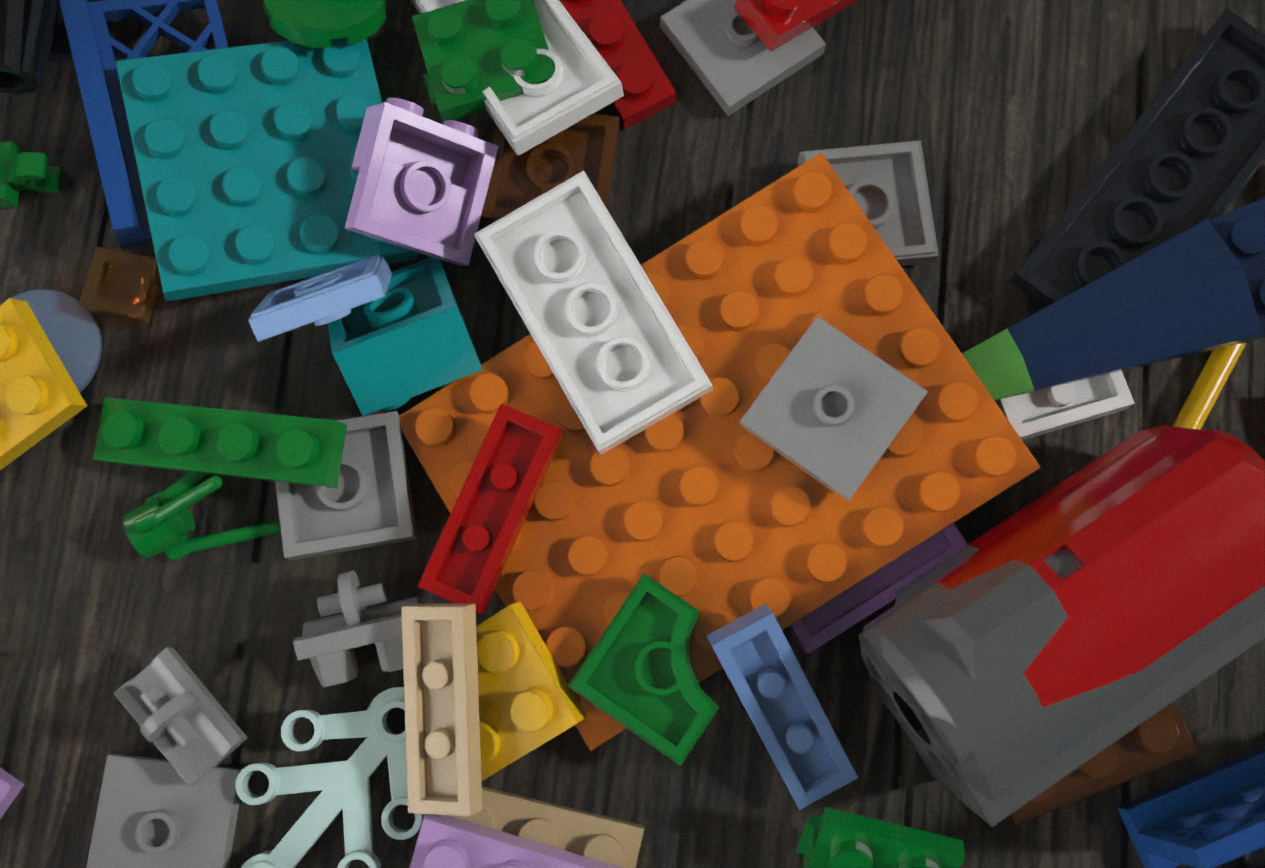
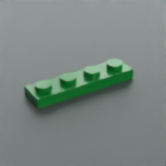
(221, 442)

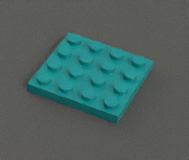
(251, 162)

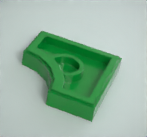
(645, 671)

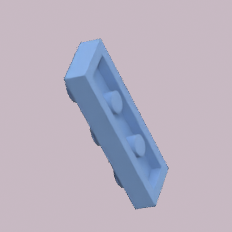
(782, 706)

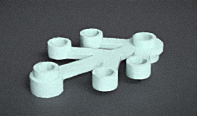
(342, 783)

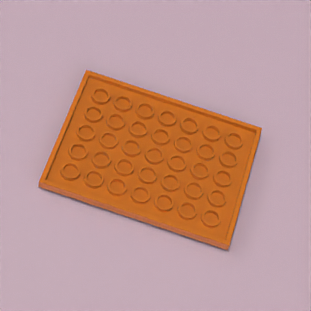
(697, 492)

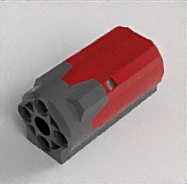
(1077, 616)

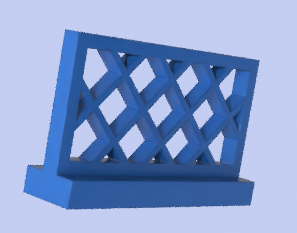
(103, 98)
(1202, 817)

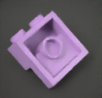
(420, 181)

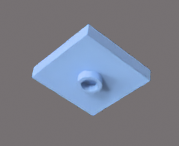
(321, 297)

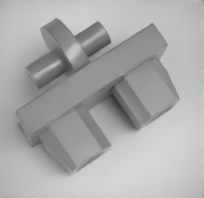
(332, 639)
(180, 716)

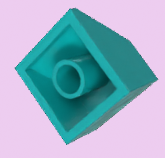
(404, 340)

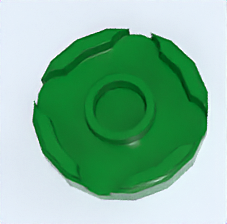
(319, 21)

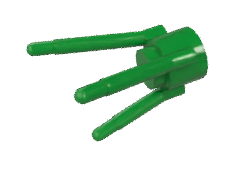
(166, 519)

